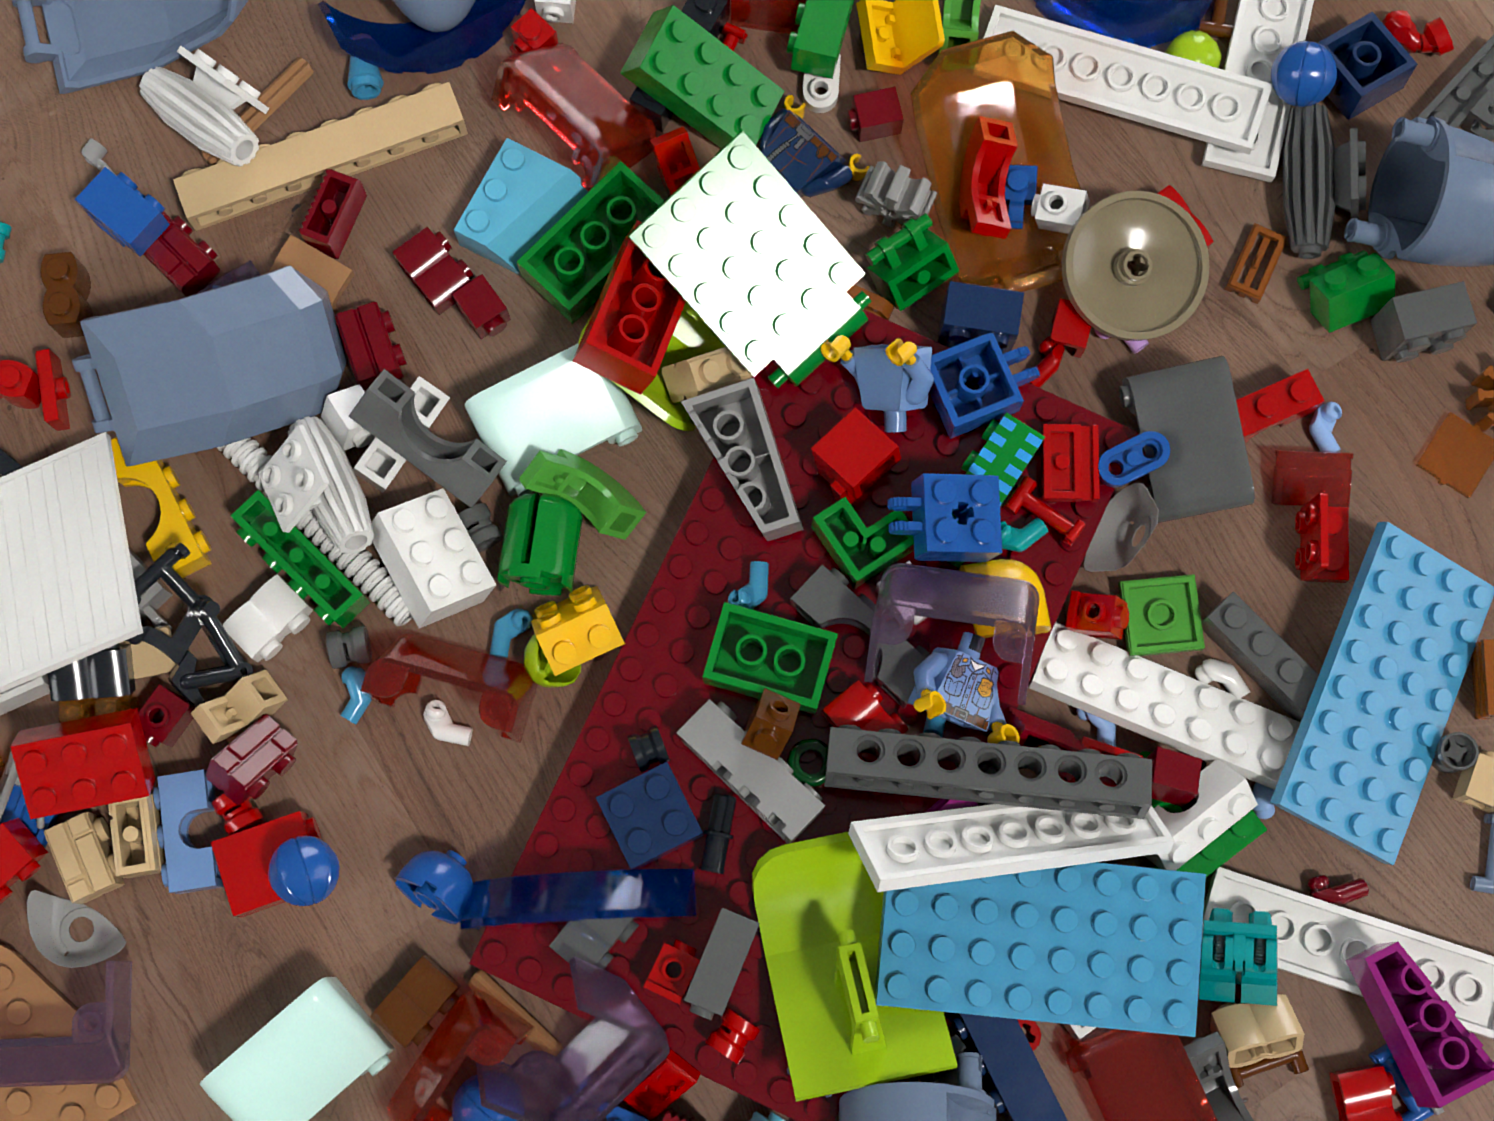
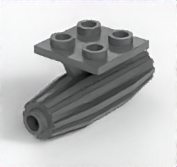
(1319, 179)

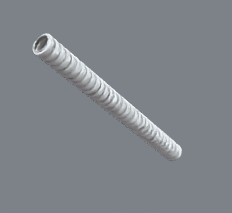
(359, 565)

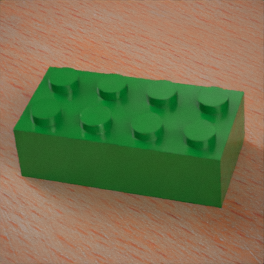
(701, 78)
(580, 249)

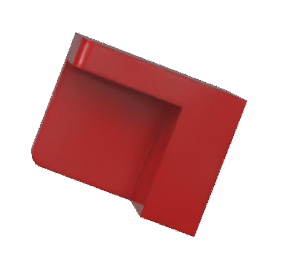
(1069, 328)

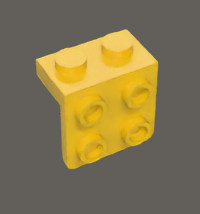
(899, 33)
(575, 629)

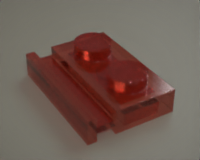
(1304, 474)

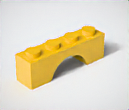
(175, 516)

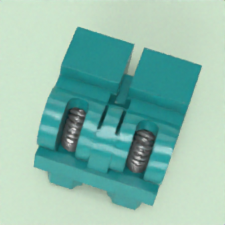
(1241, 956)

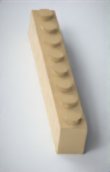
(302, 159)

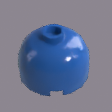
(437, 882)

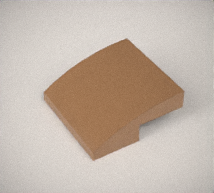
(316, 266)

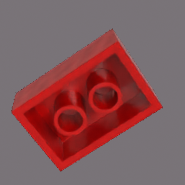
(83, 763)

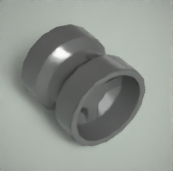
(480, 527)
(349, 647)
(1461, 749)

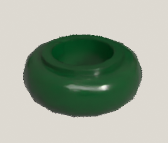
(795, 755)

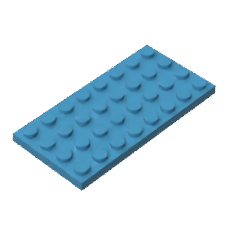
(1384, 694)
(1050, 947)

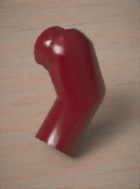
(1337, 894)

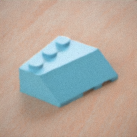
(516, 204)

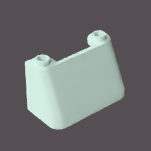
(550, 410)
(300, 1058)

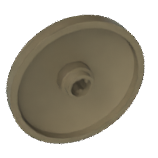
(1166, 260)

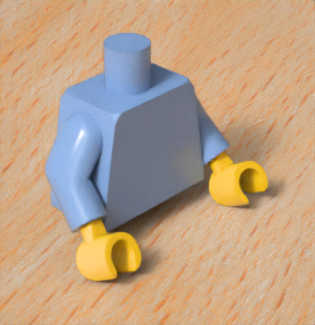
(887, 375)

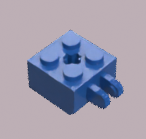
(982, 364)
(936, 532)

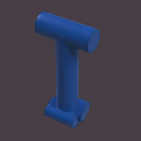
(1385, 1058)

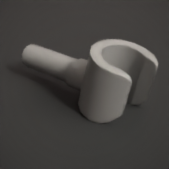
(94, 154)

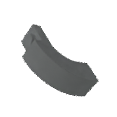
(1212, 1068)

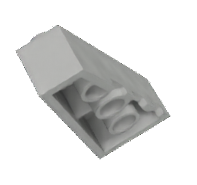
(745, 447)
(756, 778)

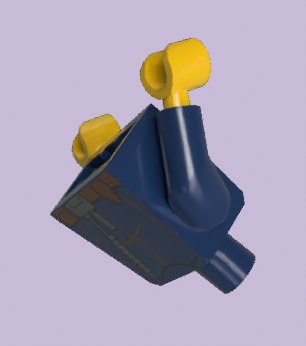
(803, 155)

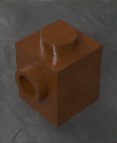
(771, 724)

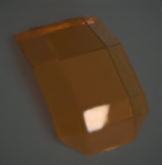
(1013, 83)

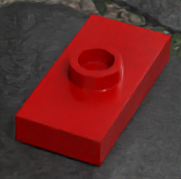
(53, 389)
(663, 1086)

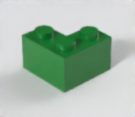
(858, 549)

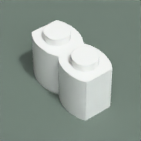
(267, 619)

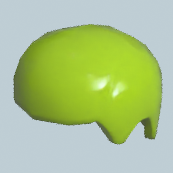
(1196, 47)
(540, 670)

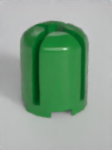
(540, 544)

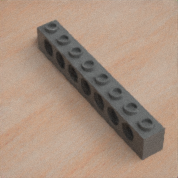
(1007, 787)

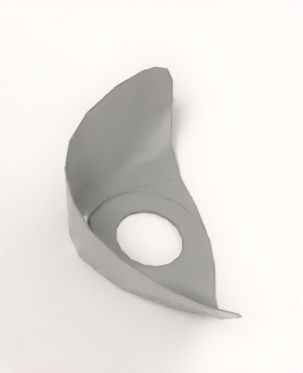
(1113, 539)
(50, 924)

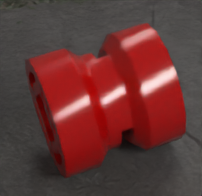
(237, 816)
(732, 1036)

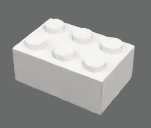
(431, 558)

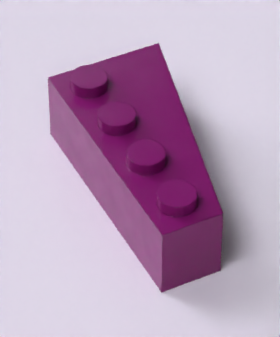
(1419, 1027)

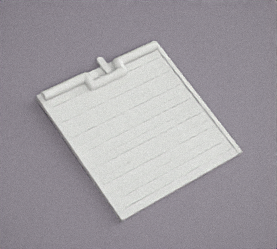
(63, 563)

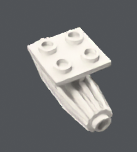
(205, 107)
(316, 475)

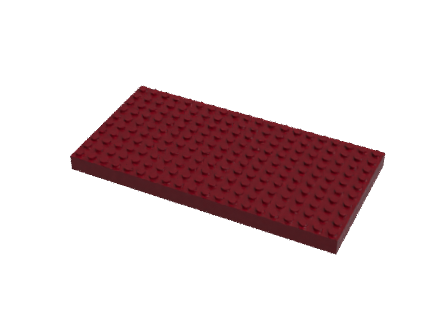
(662, 684)

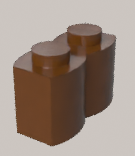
(66, 293)
(416, 1002)

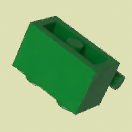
(910, 263)
(1348, 289)

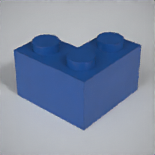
(123, 211)

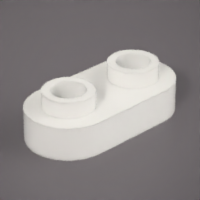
(827, 101)

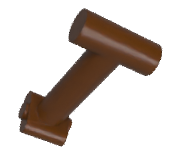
(1217, 25)
(1296, 1060)

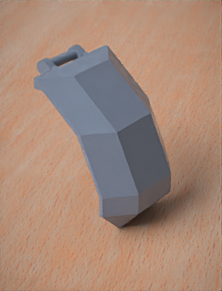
(119, 38)
(212, 365)

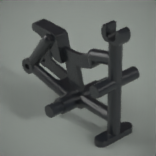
(199, 612)

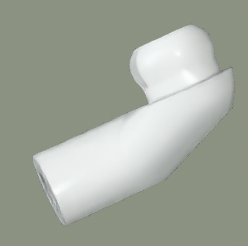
(1223, 673)
(442, 727)

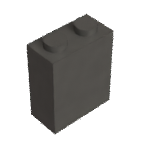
(721, 964)

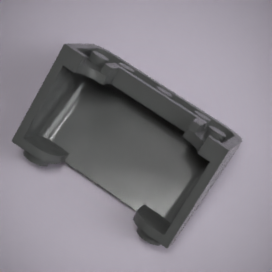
(1201, 421)

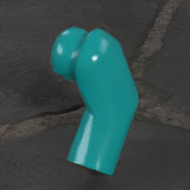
(1020, 539)

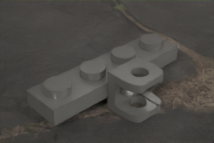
(1469, 96)

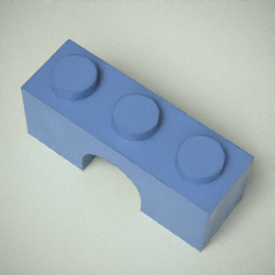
(180, 801)

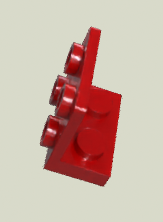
(1323, 541)

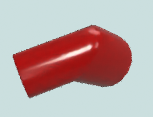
(1051, 362)

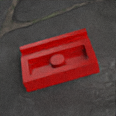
(1070, 463)

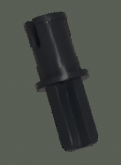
(718, 833)

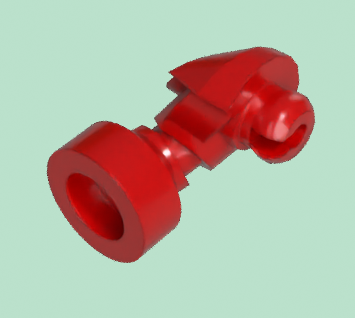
(1433, 40)

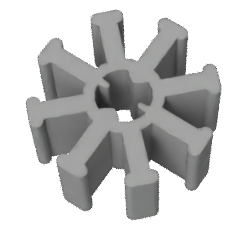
(894, 194)

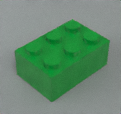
(770, 653)

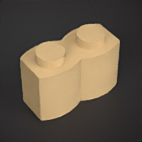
(1257, 1031)

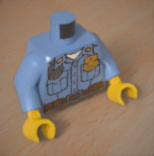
(962, 689)

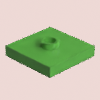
(1162, 615)

